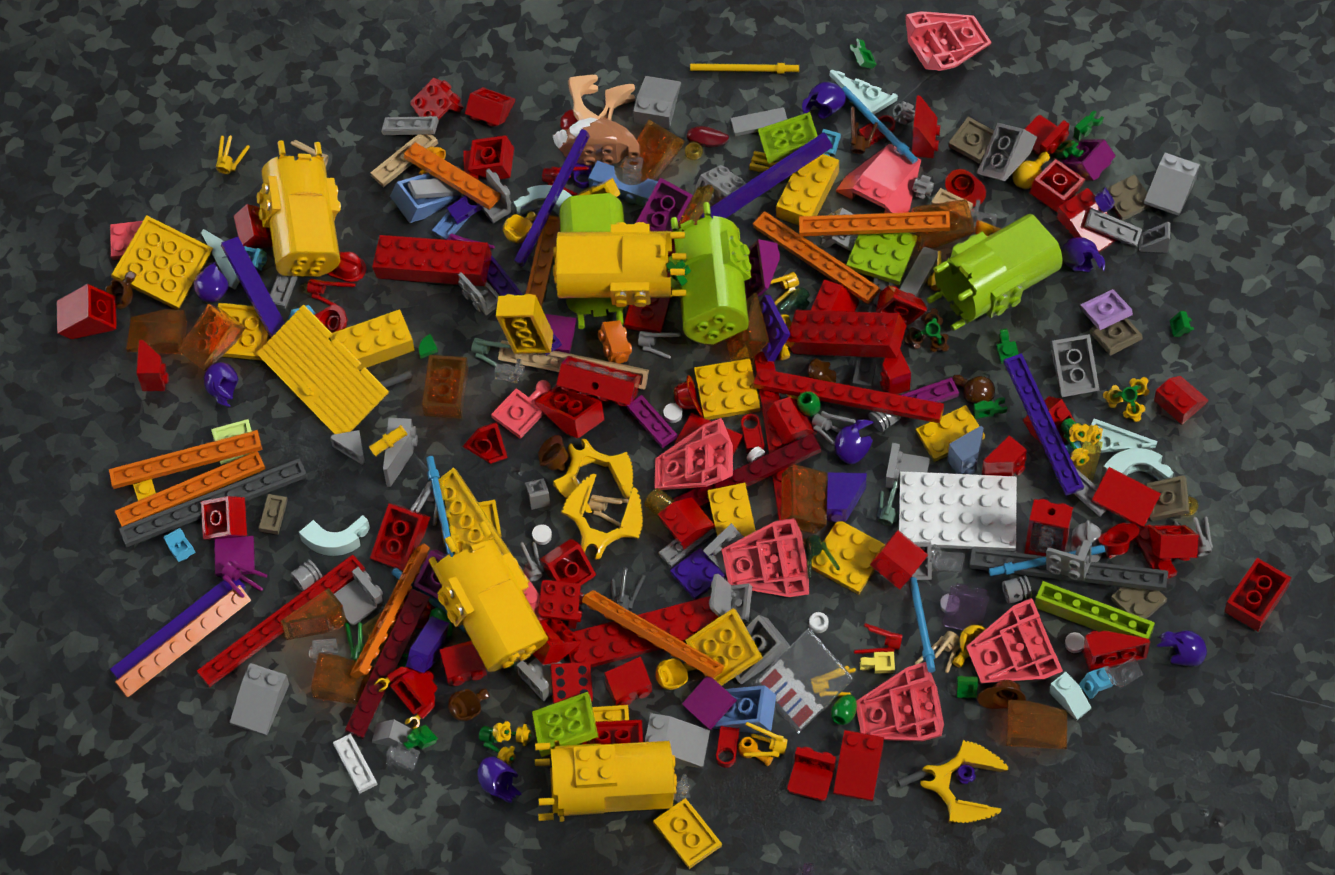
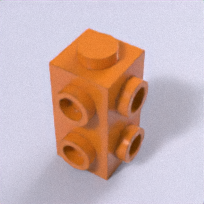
(615, 342)

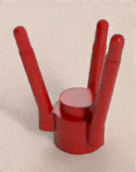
(550, 174)
(318, 287)
(892, 640)

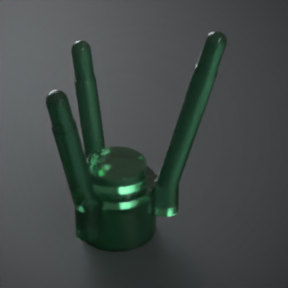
(798, 298)
(814, 548)

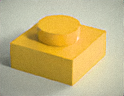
(144, 489)

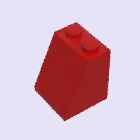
(86, 312)

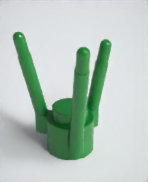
(355, 652)

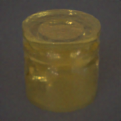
(657, 501)

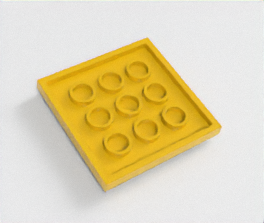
(163, 262)

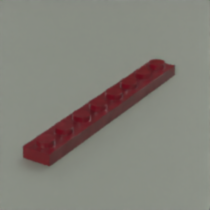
(760, 468)
(387, 663)

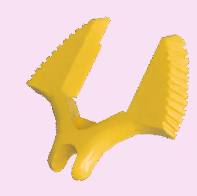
(618, 464)
(629, 527)
(976, 757)

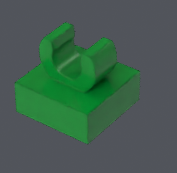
(680, 265)
(1181, 324)
(967, 687)

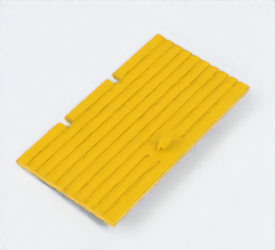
(322, 372)

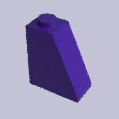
(843, 494)
(428, 644)

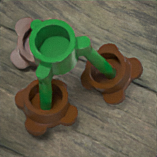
(931, 330)

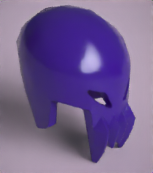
(827, 97)
(1078, 254)
(210, 284)
(220, 382)
(849, 444)
(1188, 646)
(495, 776)

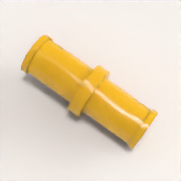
(388, 440)

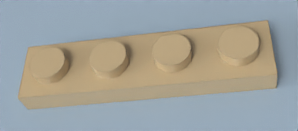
(397, 163)

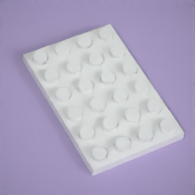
(959, 510)

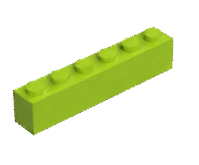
(1090, 612)

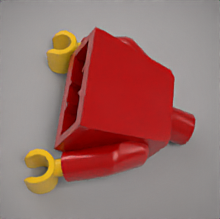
(414, 689)

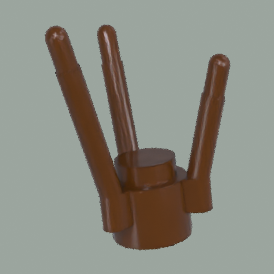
(858, 143)

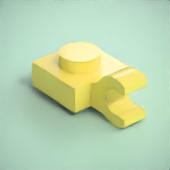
(881, 662)

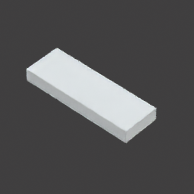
(355, 763)

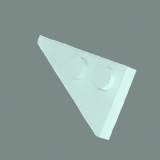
(869, 95)
(221, 258)
(1119, 439)

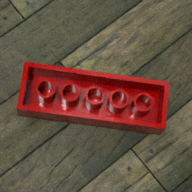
(431, 260)
(846, 333)

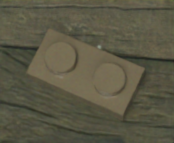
(273, 514)

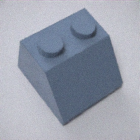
(965, 452)

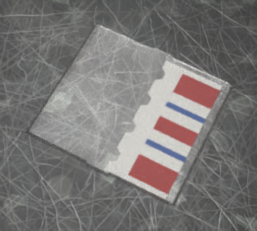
(805, 680)

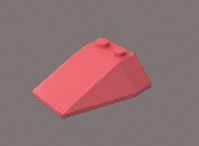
(944, 38)
(884, 180)
(696, 460)
(769, 560)
(1014, 648)
(903, 707)

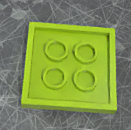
(787, 136)
(882, 255)
(567, 721)

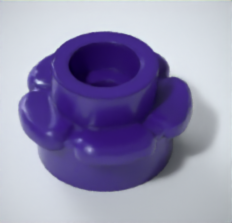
(965, 769)

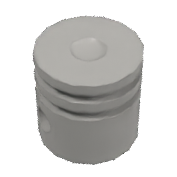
(883, 420)
(306, 575)
(1017, 589)

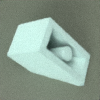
(1070, 696)

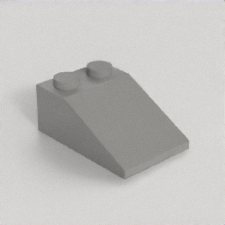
(656, 101)
(1006, 151)
(1172, 184)
(1074, 365)
(400, 453)
(769, 643)
(259, 699)
(686, 740)

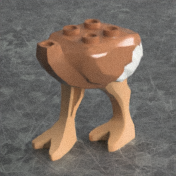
(607, 140)

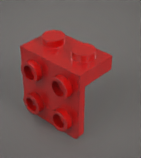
(436, 99)
(1047, 134)
(561, 601)
(811, 773)

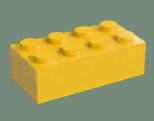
(807, 189)
(524, 324)
(377, 339)

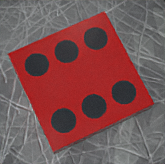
(570, 680)

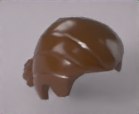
(122, 290)
(820, 370)
(976, 389)
(466, 704)

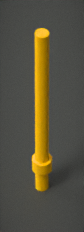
(780, 68)

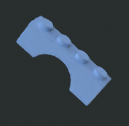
(632, 194)

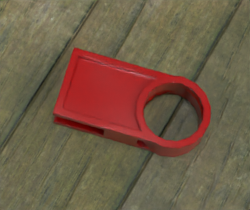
(865, 131)
(754, 436)
(727, 742)

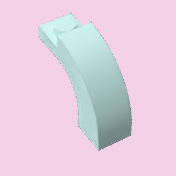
(536, 198)
(1139, 460)
(334, 542)

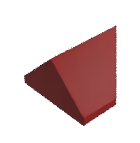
(487, 443)

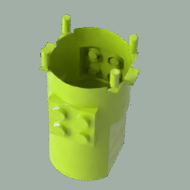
(591, 214)
(996, 269)
(715, 286)

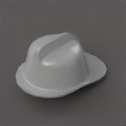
(1089, 532)

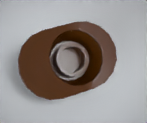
(553, 453)
(999, 694)

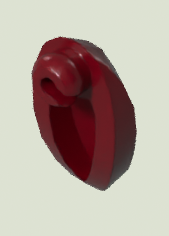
(707, 136)

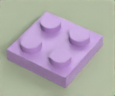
(1106, 309)

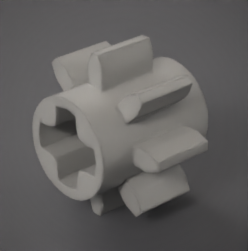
(904, 113)
(923, 186)

